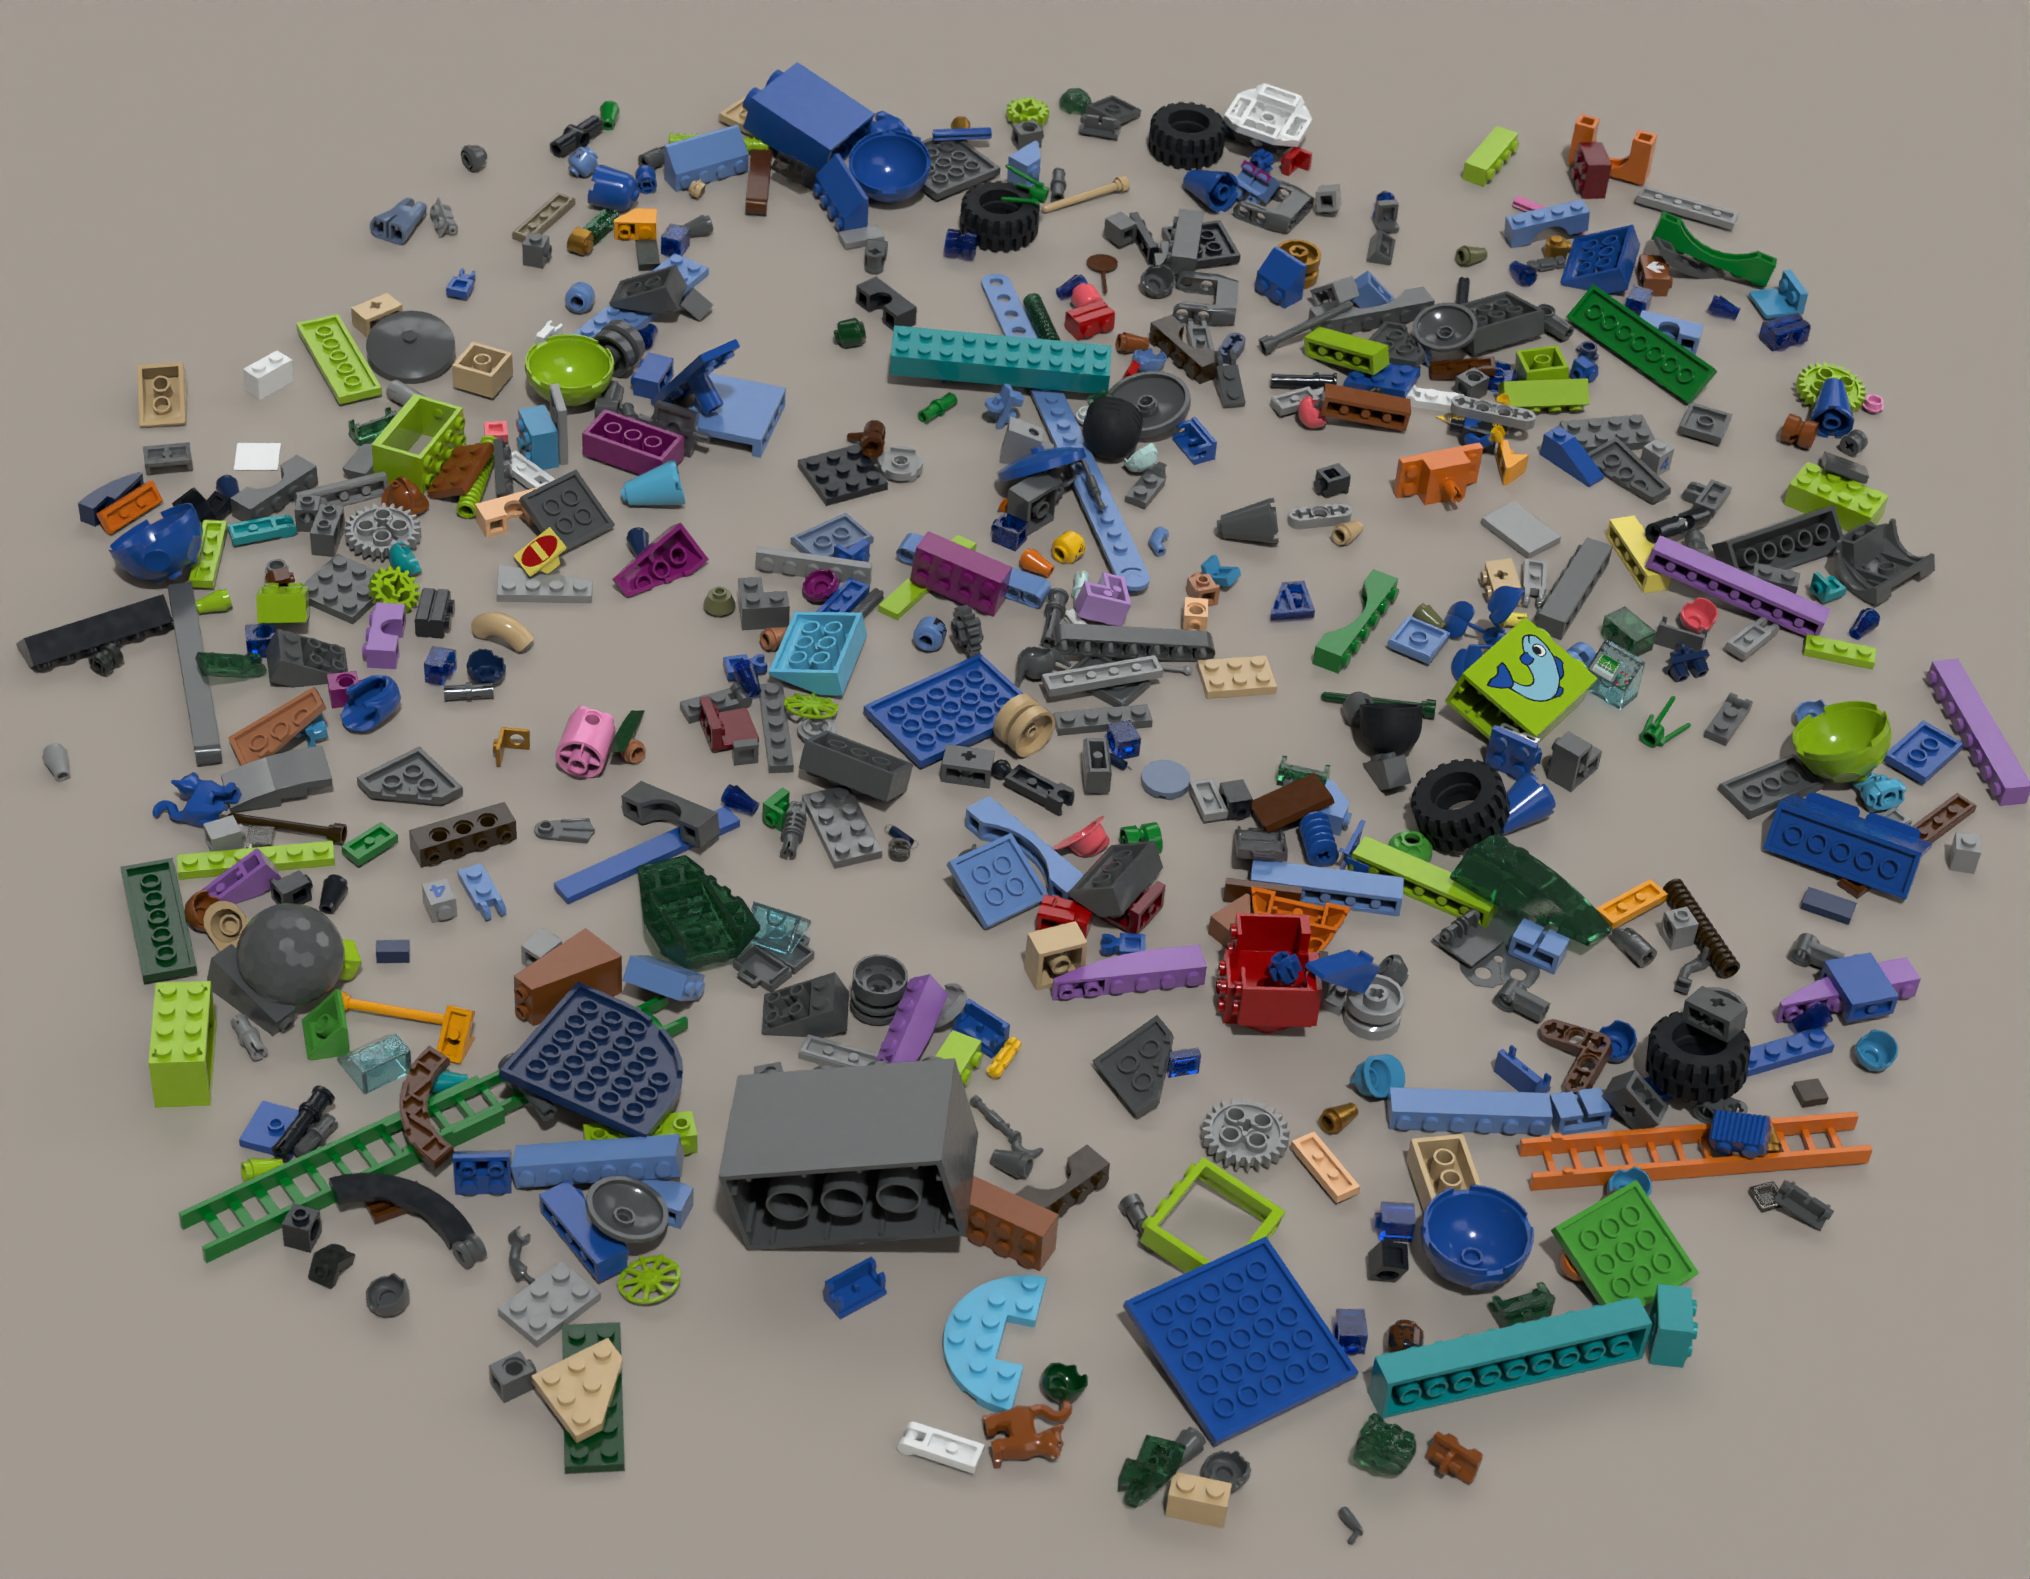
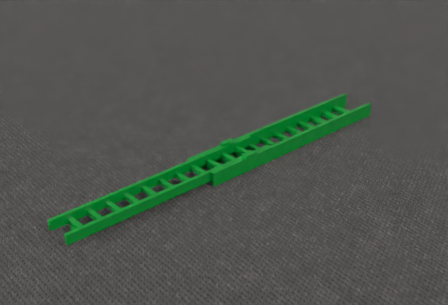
(454, 1134)

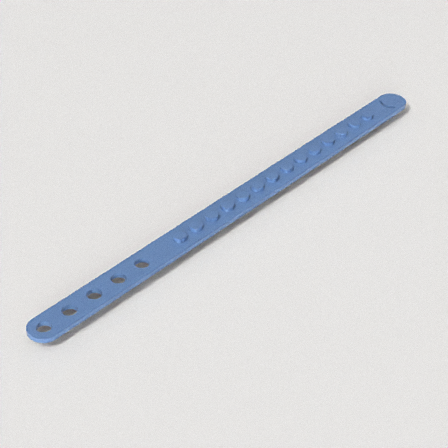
(1065, 432)

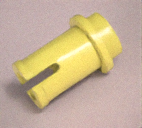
(1513, 619)

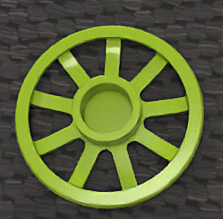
(811, 706)
(649, 1279)

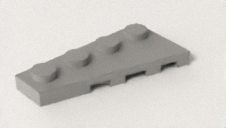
(518, 586)

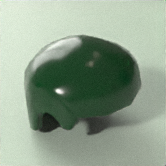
(1063, 1382)

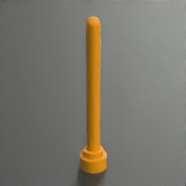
(390, 1010)

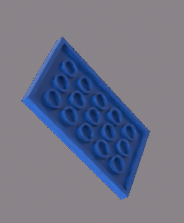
(943, 709)

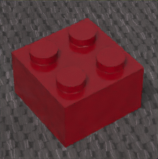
(1591, 170)

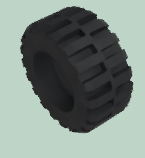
(1187, 135)
(998, 222)
(1454, 784)
(1695, 1063)

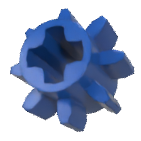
(1262, 160)
(1284, 967)

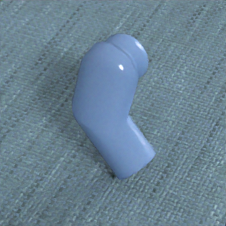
(1156, 539)

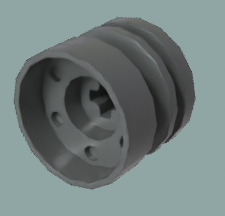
(877, 988)

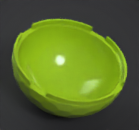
(574, 363)

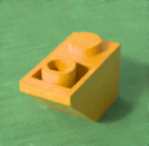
(636, 225)

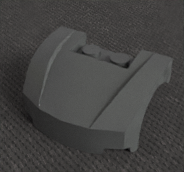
(1874, 561)

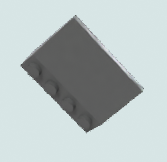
(1503, 321)

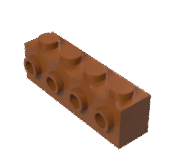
(1365, 407)

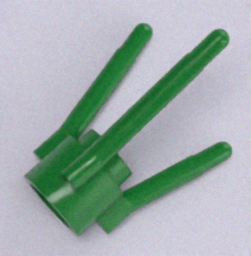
(1038, 193)
(1654, 733)

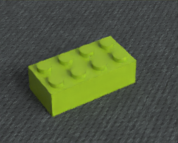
(1820, 488)

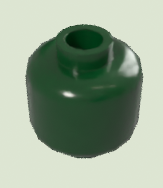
(850, 332)

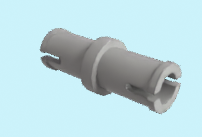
(248, 1036)

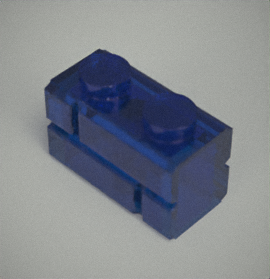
(1784, 332)

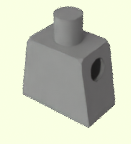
(1019, 439)

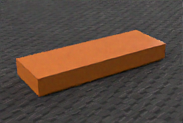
(129, 507)

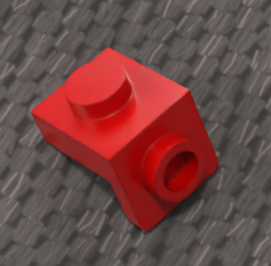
(1296, 159)

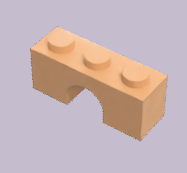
(494, 514)

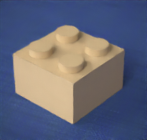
(482, 369)
(1054, 953)

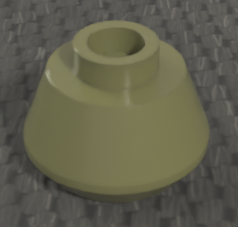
(719, 602)

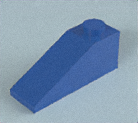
(1569, 455)
(1346, 969)

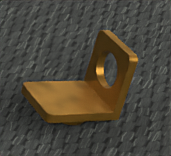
(504, 741)

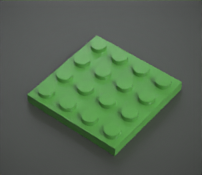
(1624, 1248)

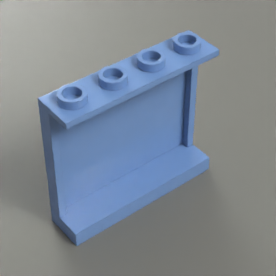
(747, 413)

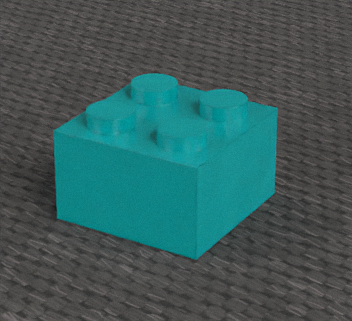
(1672, 1326)

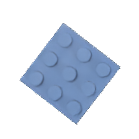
(997, 881)

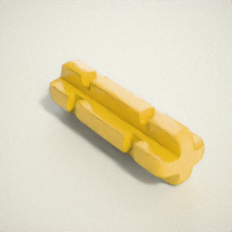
(1004, 1057)

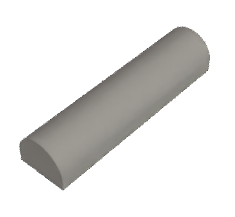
(350, 490)

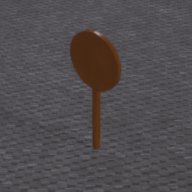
(1102, 263)

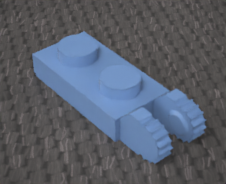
(481, 890)

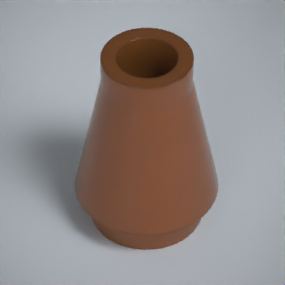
(1129, 342)

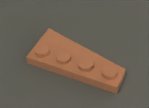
(277, 727)

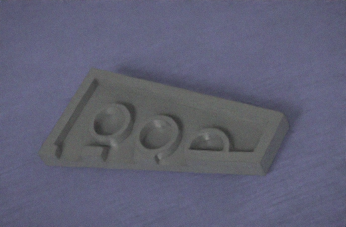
(1628, 470)

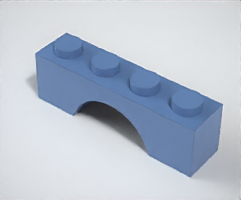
(1523, 227)

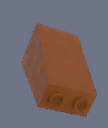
(551, 977)

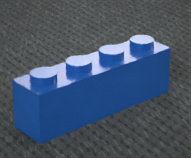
(567, 1214)

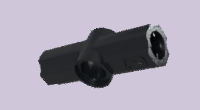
(576, 136)

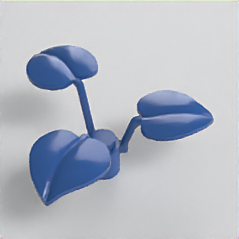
(1460, 614)

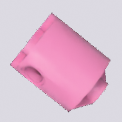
(585, 742)

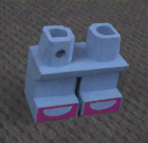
(1256, 183)

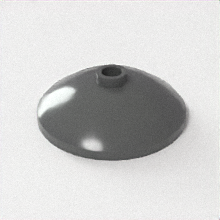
(1445, 327)
(626, 1209)

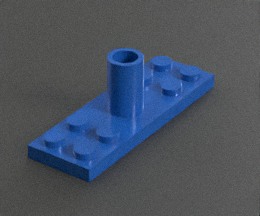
(696, 379)

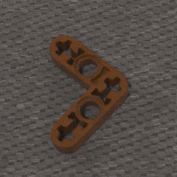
(1585, 1049)

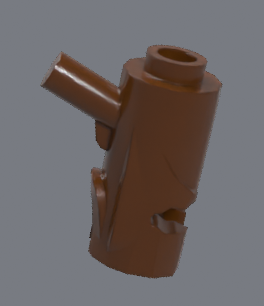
(871, 439)

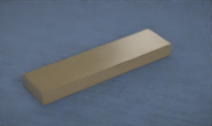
(544, 216)

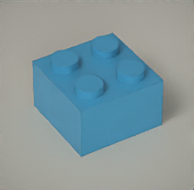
(538, 437)

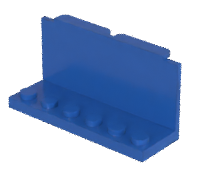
(1837, 840)

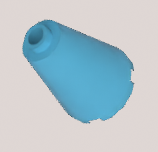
(655, 487)

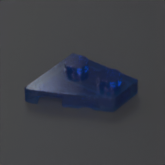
(1292, 602)

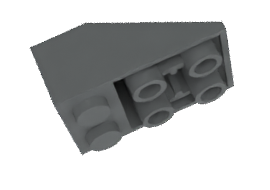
(302, 660)
(807, 1008)

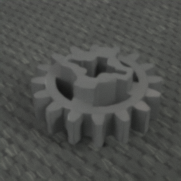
(967, 630)

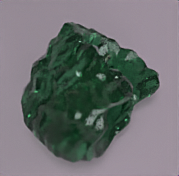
(1384, 1447)

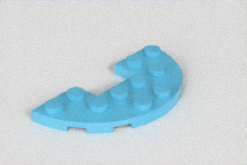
(976, 1333)

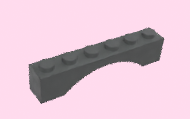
(1400, 310)

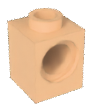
(1195, 614)

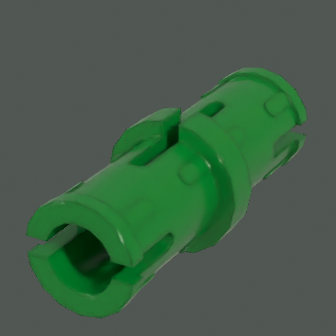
(937, 407)

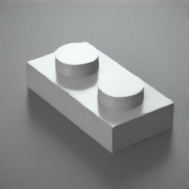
(1208, 799)

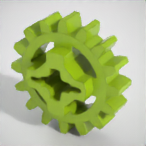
(1027, 110)
(394, 587)

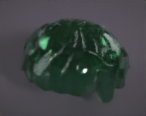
(1075, 100)

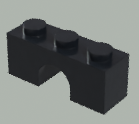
(877, 295)

